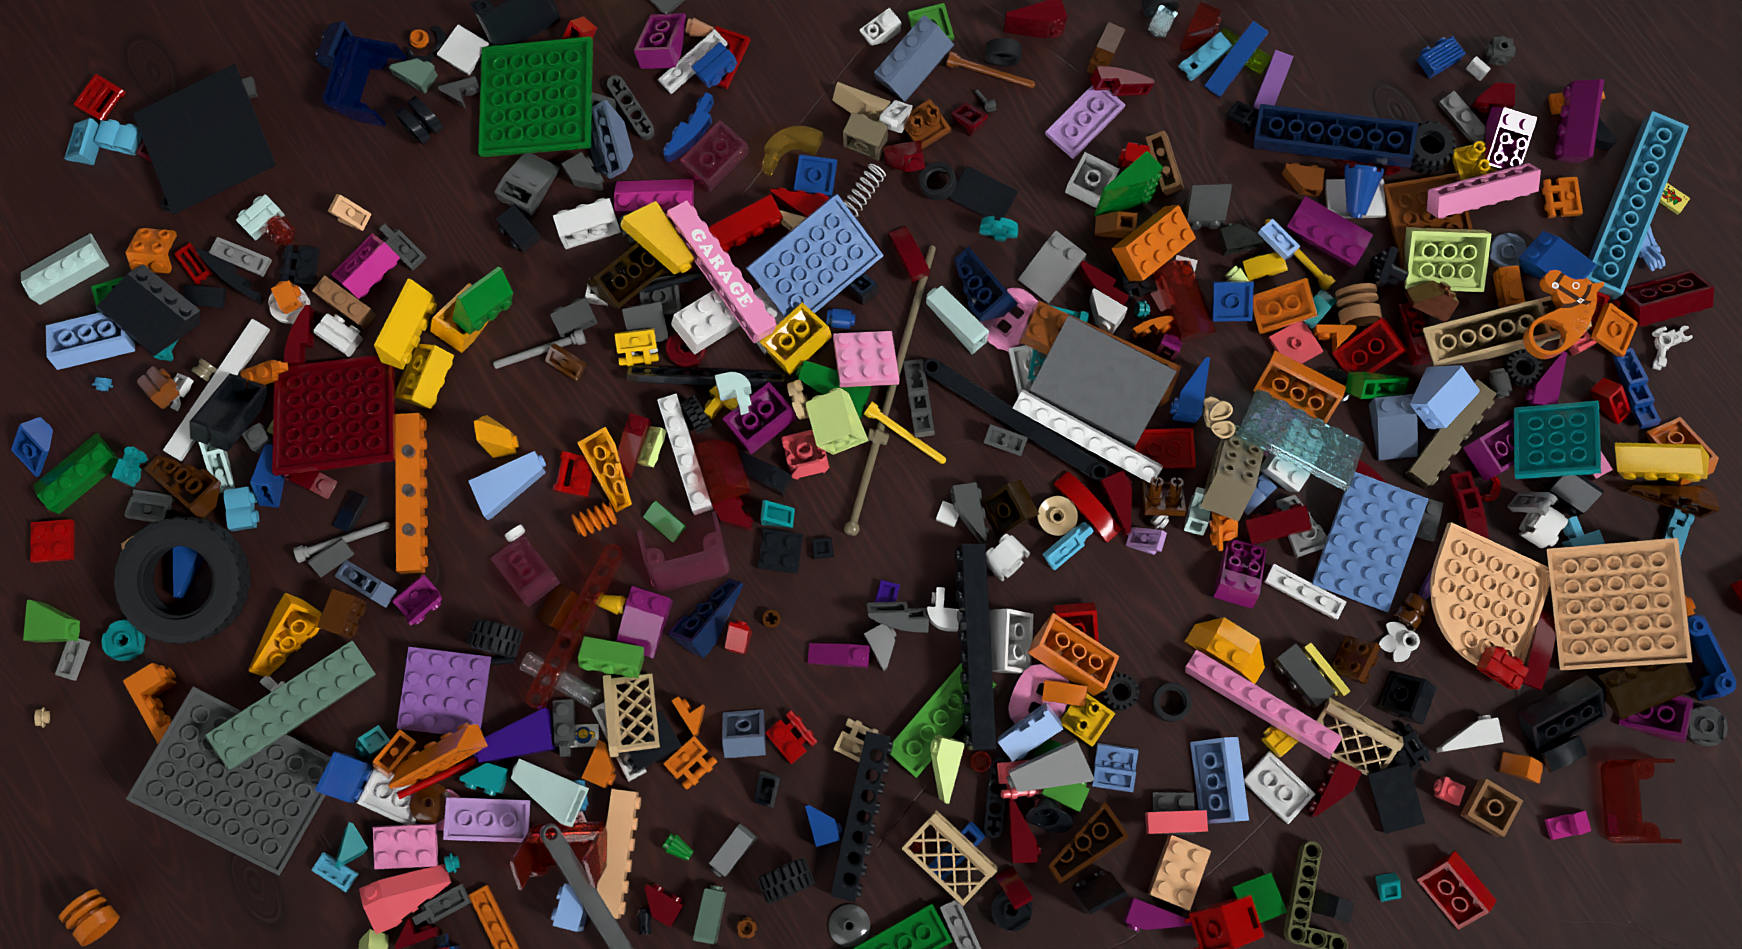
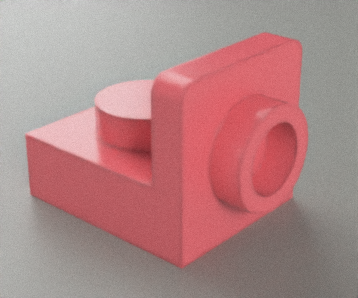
(1448, 790)

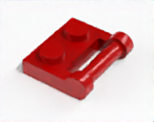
(95, 94)
(580, 478)

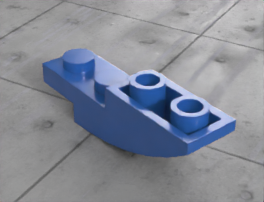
(688, 134)

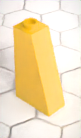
(658, 236)

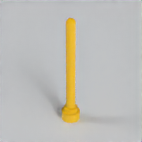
(1324, 280)
(874, 412)

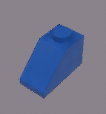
(823, 827)

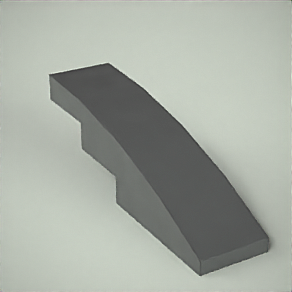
(918, 398)

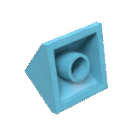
(82, 144)

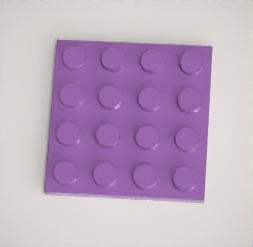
(443, 690)

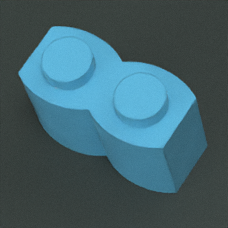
(118, 137)
(240, 509)

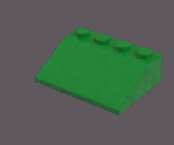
(1131, 187)

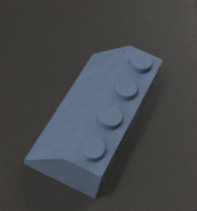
(913, 58)

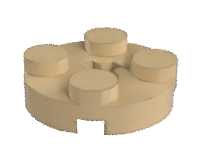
(799, 400)

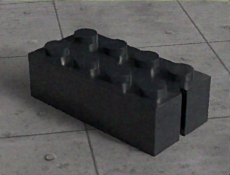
(228, 412)

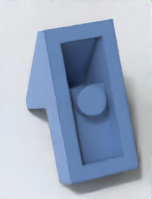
(1262, 491)

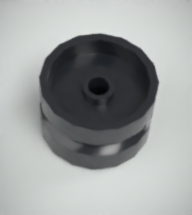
(419, 120)

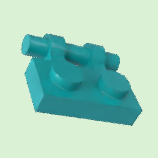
(128, 469)

